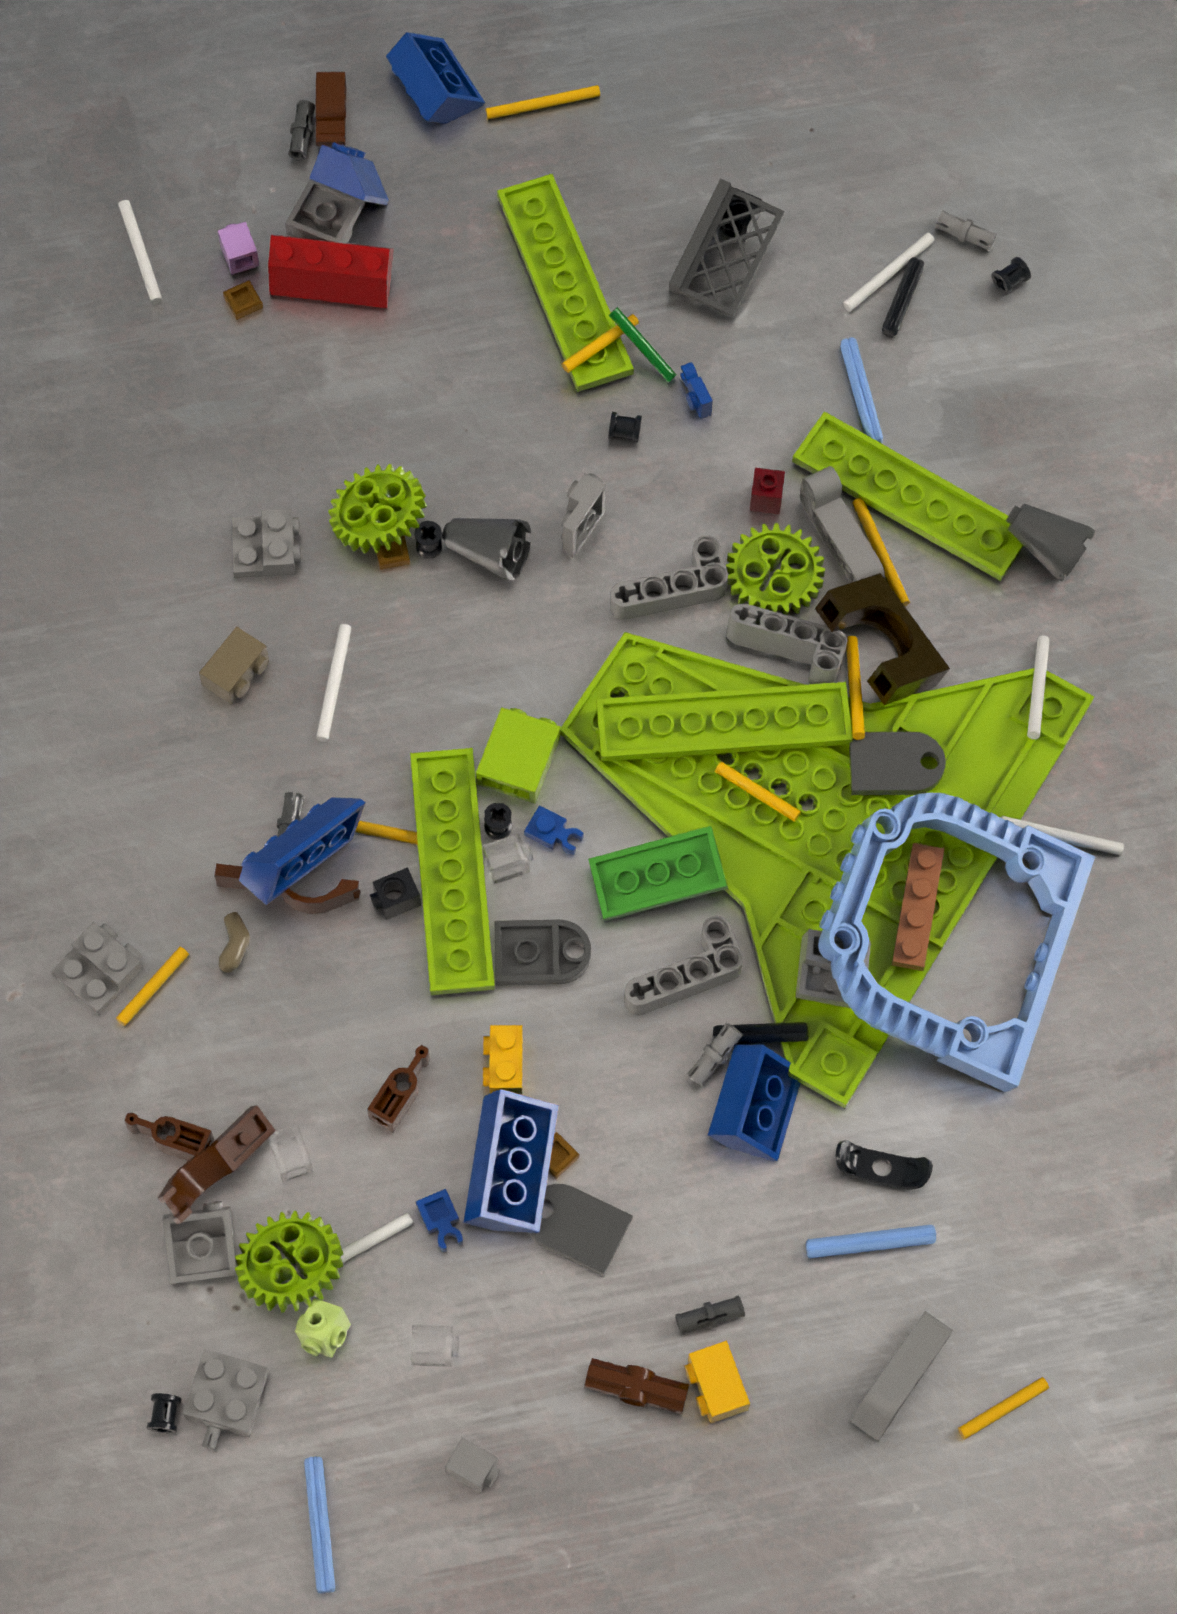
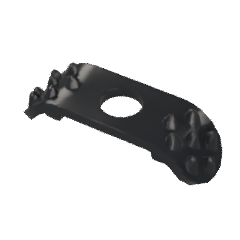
(905, 1172)

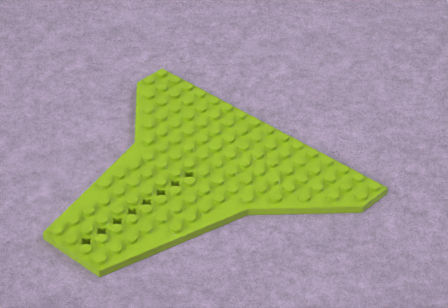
(787, 867)

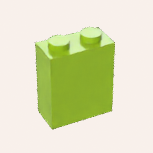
(518, 754)

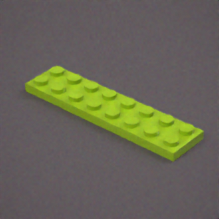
(563, 278)
(911, 495)
(724, 721)
(452, 872)

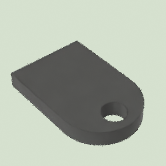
(891, 763)
(536, 952)
(582, 1228)

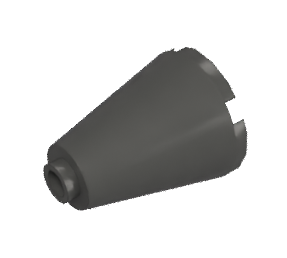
(1050, 538)
(491, 543)

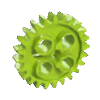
(377, 508)
(799, 583)
(312, 1242)

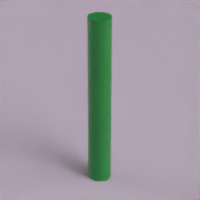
(642, 344)

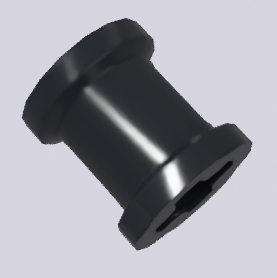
(1011, 275)
(624, 427)
(427, 531)
(499, 812)
(170, 1403)

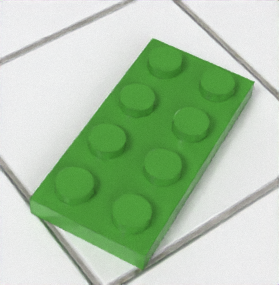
(657, 873)

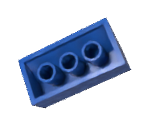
(301, 847)
(511, 1163)

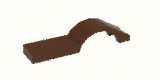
(343, 894)
(215, 1162)

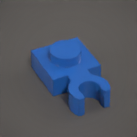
(698, 395)
(550, 828)
(439, 1215)

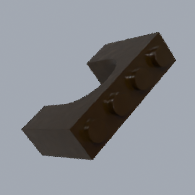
(877, 605)

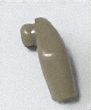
(238, 943)

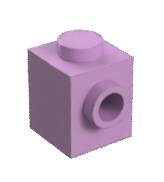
(238, 247)

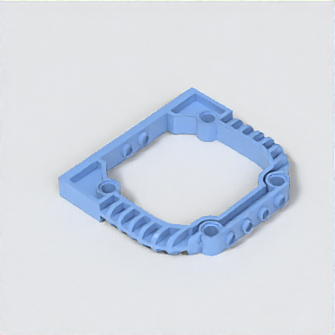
(1055, 876)

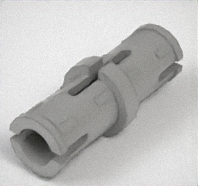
(965, 230)
(715, 1054)

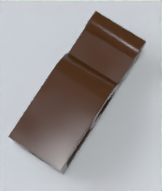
(330, 108)
(392, 1104)
(185, 1143)

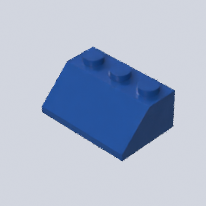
(433, 78)
(349, 172)
(755, 1102)

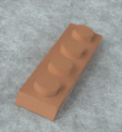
(918, 907)

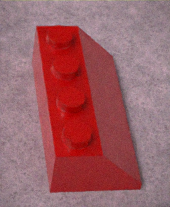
(330, 271)

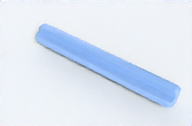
(861, 389)
(870, 1241)
(319, 1525)

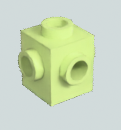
(322, 1328)

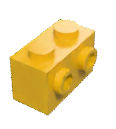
(505, 1060)
(717, 1382)

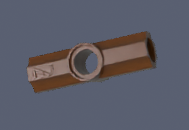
(636, 1386)

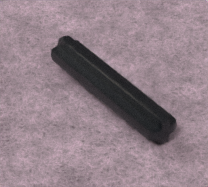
(903, 296)
(769, 1032)

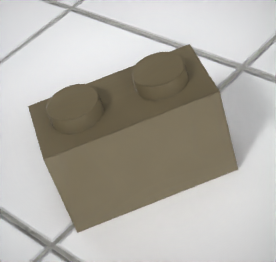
(234, 665)

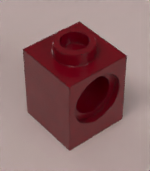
(767, 491)

